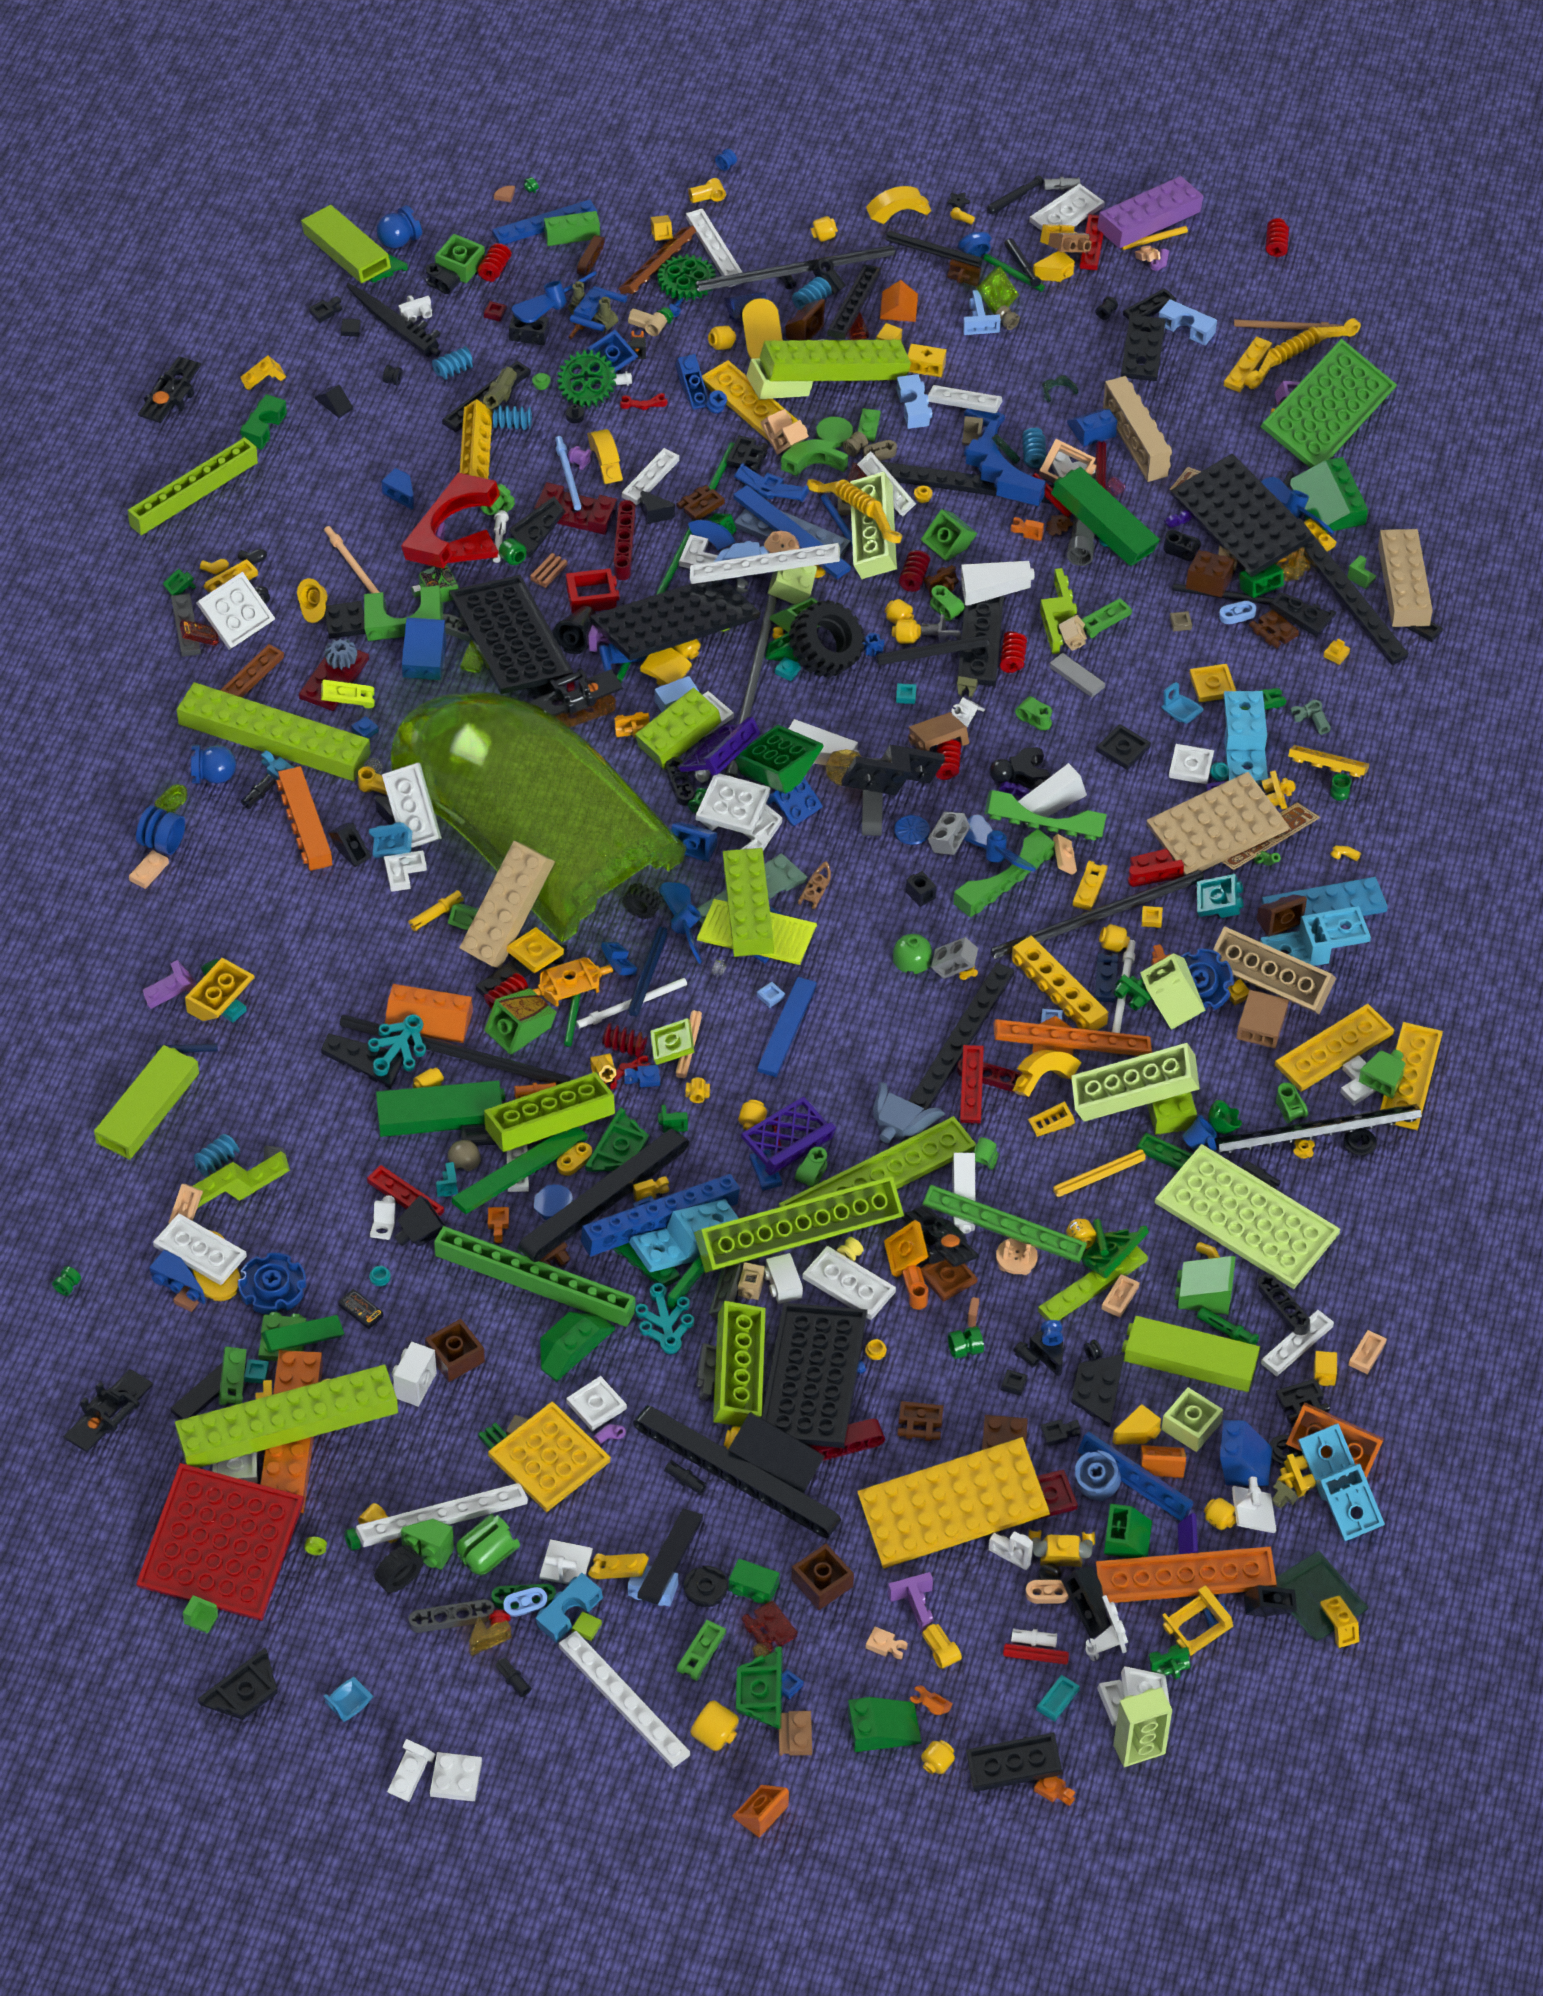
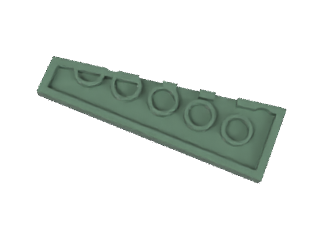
(780, 876)

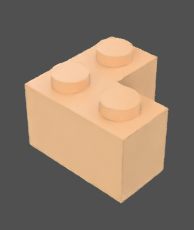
(782, 431)

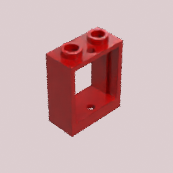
(589, 578)

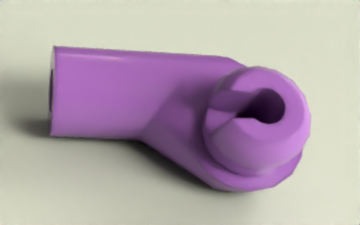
(1160, 264)
(609, 1432)

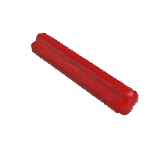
(1053, 500)
(1036, 1653)

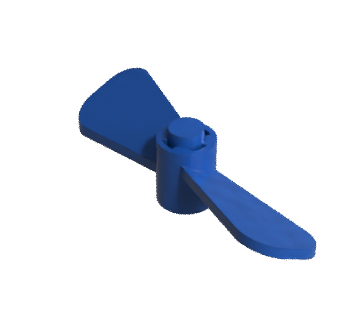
(532, 309)
(1293, 500)
(994, 843)
(685, 914)

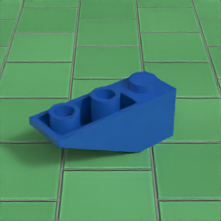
(692, 381)
(173, 1273)

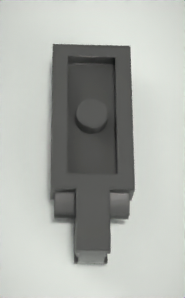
(706, 1371)

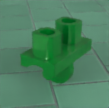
(1135, 989)
(1171, 1662)

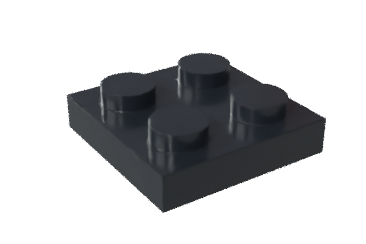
(345, 619)
(1123, 746)

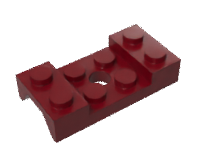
(593, 513)

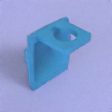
(1179, 706)
(348, 1699)

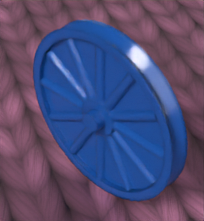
(912, 829)

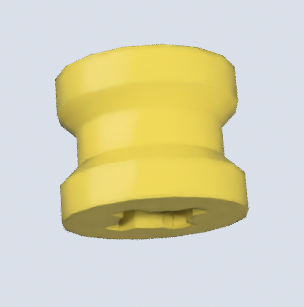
(851, 1248)

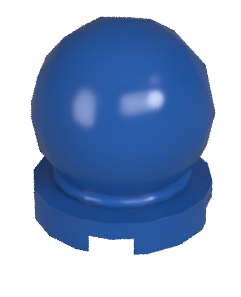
(396, 229)
(213, 764)

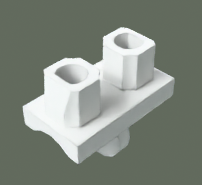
(415, 308)

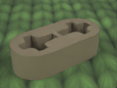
(882, 450)

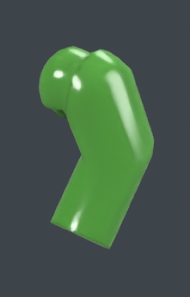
(1266, 858)

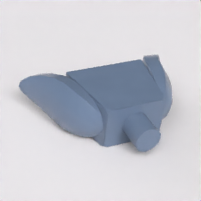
(900, 1117)

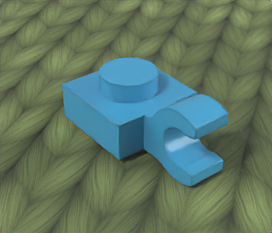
(273, 765)

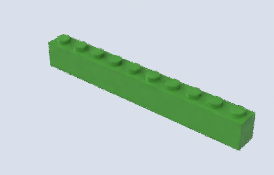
(535, 1276)

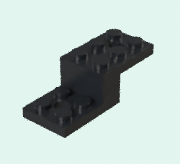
(1143, 347)
(892, 769)

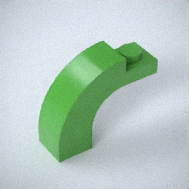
(813, 452)

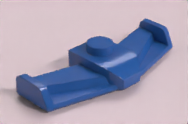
(770, 485)

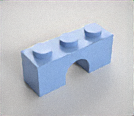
(1201, 325)
(916, 409)

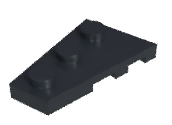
(537, 525)
(1304, 615)

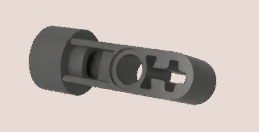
(1081, 545)

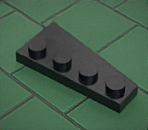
(361, 1058)

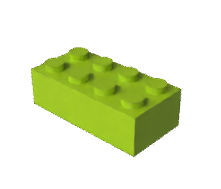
(678, 727)
(1172, 1113)

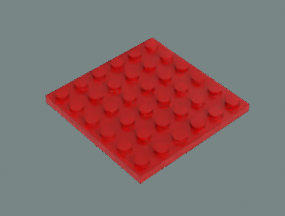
(220, 1541)

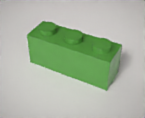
(571, 228)

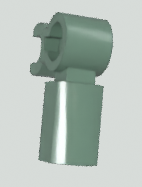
(1314, 711)

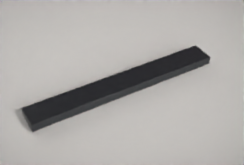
(854, 302)

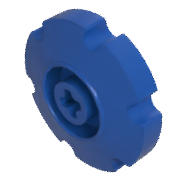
(1217, 976)
(272, 1283)

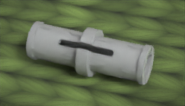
(1061, 183)

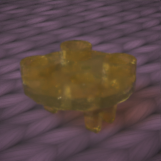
(839, 759)

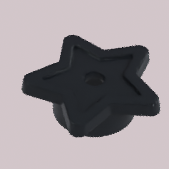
(958, 200)

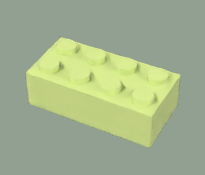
(1142, 1726)

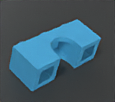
(580, 1593)

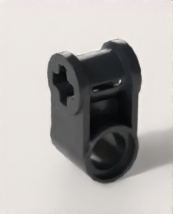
(443, 279)
(1180, 545)

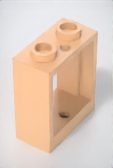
(1070, 451)

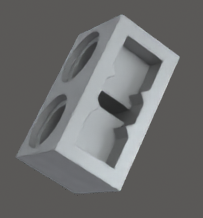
(949, 833)
(954, 957)

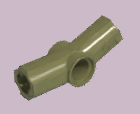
(501, 389)

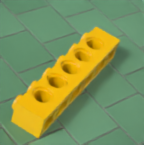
(476, 440)
(1059, 985)

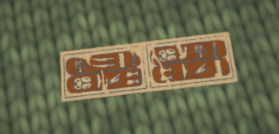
(1295, 816)

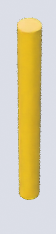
(1156, 237)

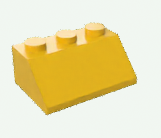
(217, 990)

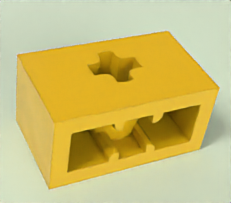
(927, 360)

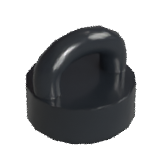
(1049, 1572)

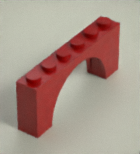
(461, 493)

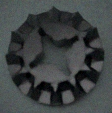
(1368, 1142)
(1278, 1444)

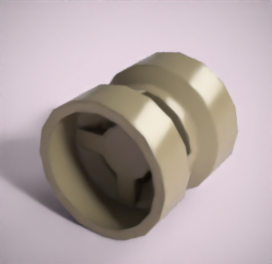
(1008, 318)
(855, 443)

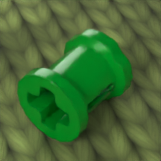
(697, 800)

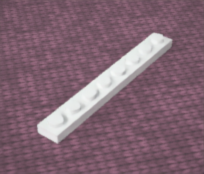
(765, 563)
(447, 1512)
(624, 1699)

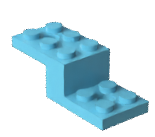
(1245, 734)
(1320, 934)
(678, 1239)
(1341, 1482)

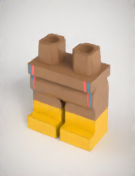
(1065, 238)

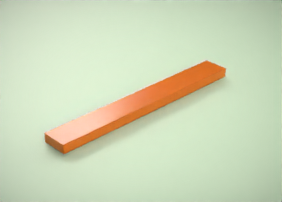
(1071, 1038)

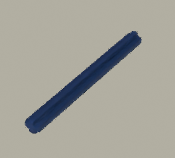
(647, 971)

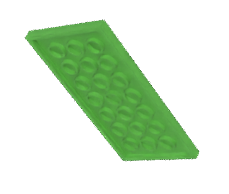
(1328, 405)

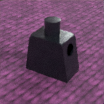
(419, 1223)

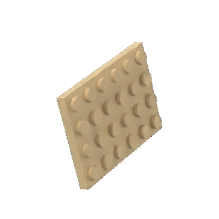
(1218, 824)

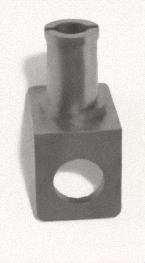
(940, 630)

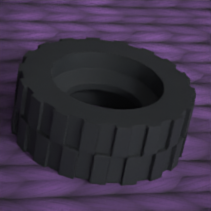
(398, 1569)

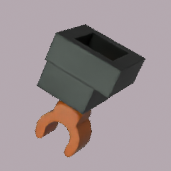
(638, 344)

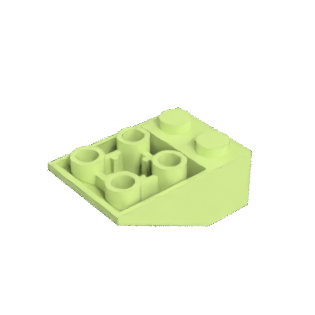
(1173, 990)

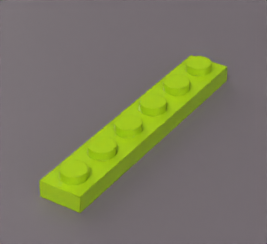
(1088, 1287)

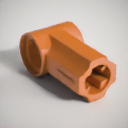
(915, 1287)

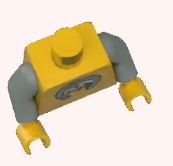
(1062, 1549)

